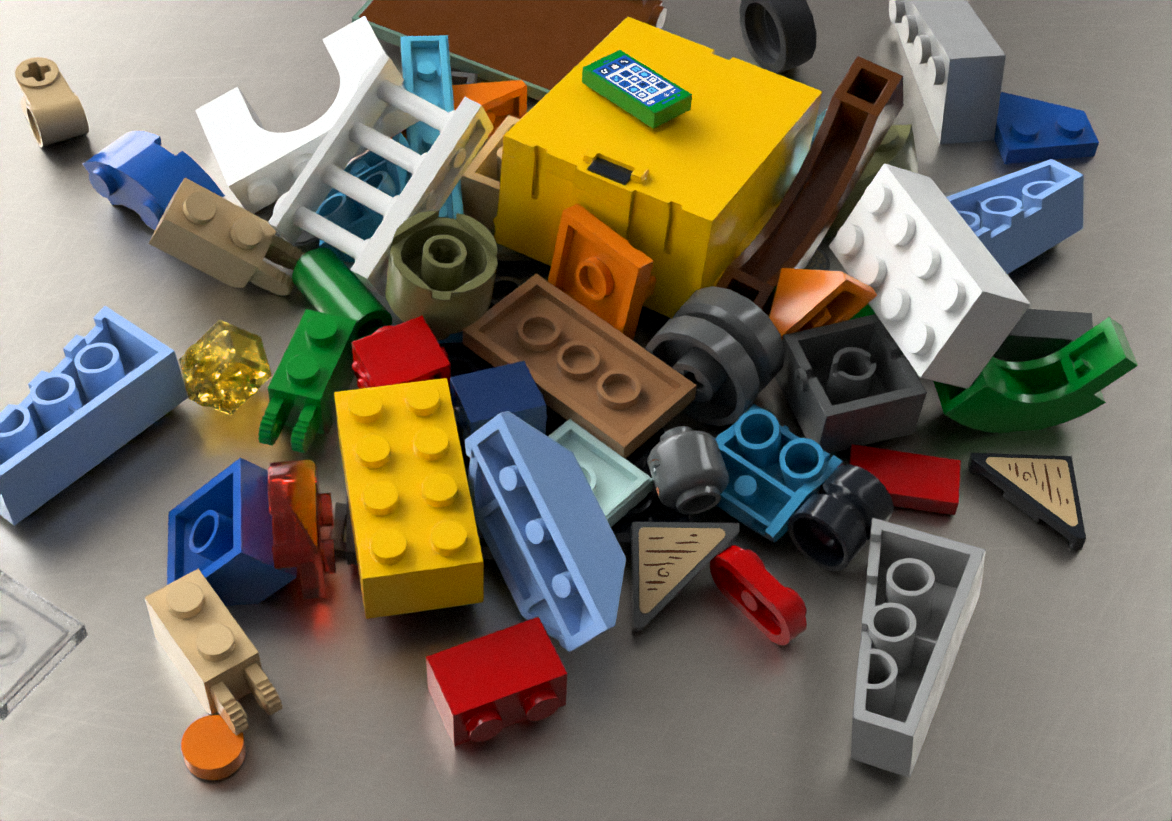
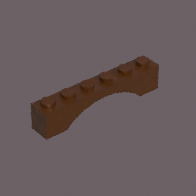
(842, 149)

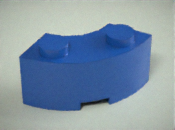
(143, 174)

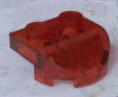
(298, 522)

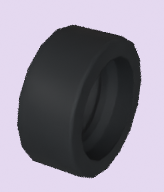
(778, 32)

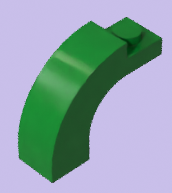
(1045, 389)

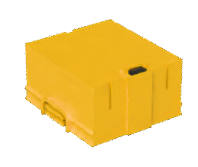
(676, 192)

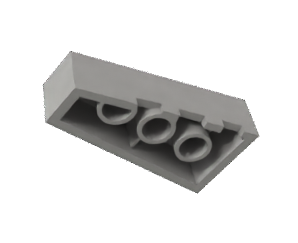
(954, 66)
(911, 631)

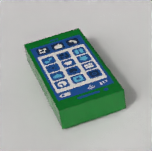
(636, 88)

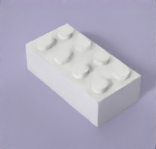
(931, 277)

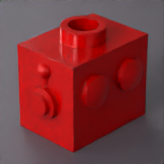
(399, 356)

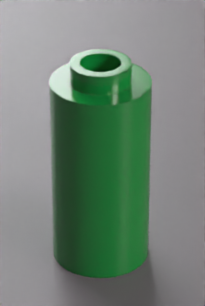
(337, 291)

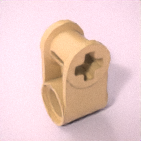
(49, 102)

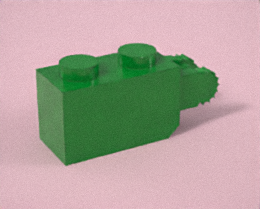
(307, 377)

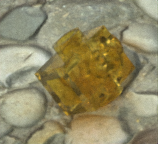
(225, 367)

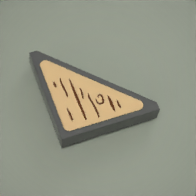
(668, 559)

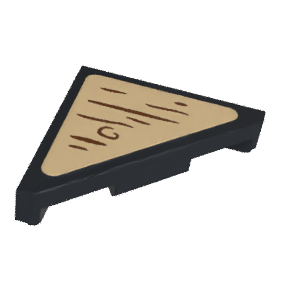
(1039, 487)

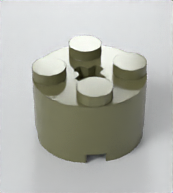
(441, 271)

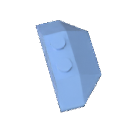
(545, 530)

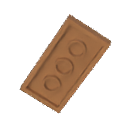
(581, 365)

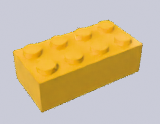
(408, 499)

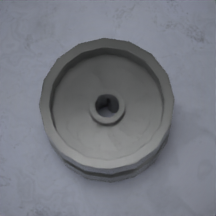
(722, 348)

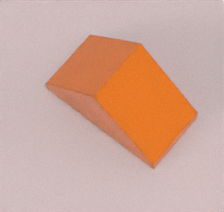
(816, 299)

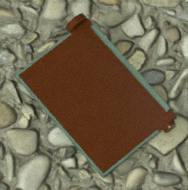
(511, 37)

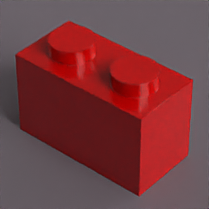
(497, 682)

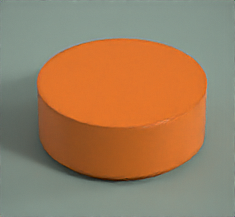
(212, 748)

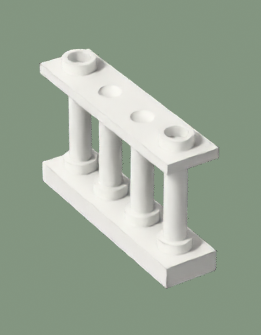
(432, 172)

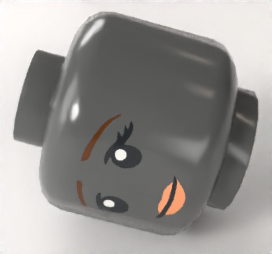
(688, 470)

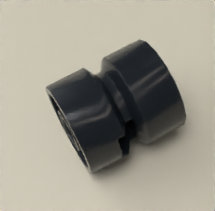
(838, 519)

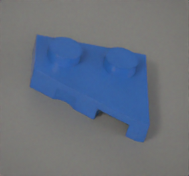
(1041, 131)

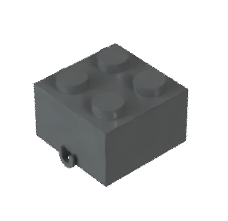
(850, 384)

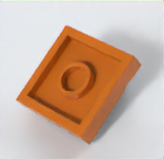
(601, 270)

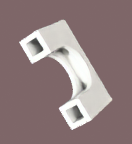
(266, 164)

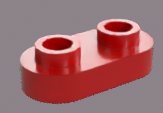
(758, 595)

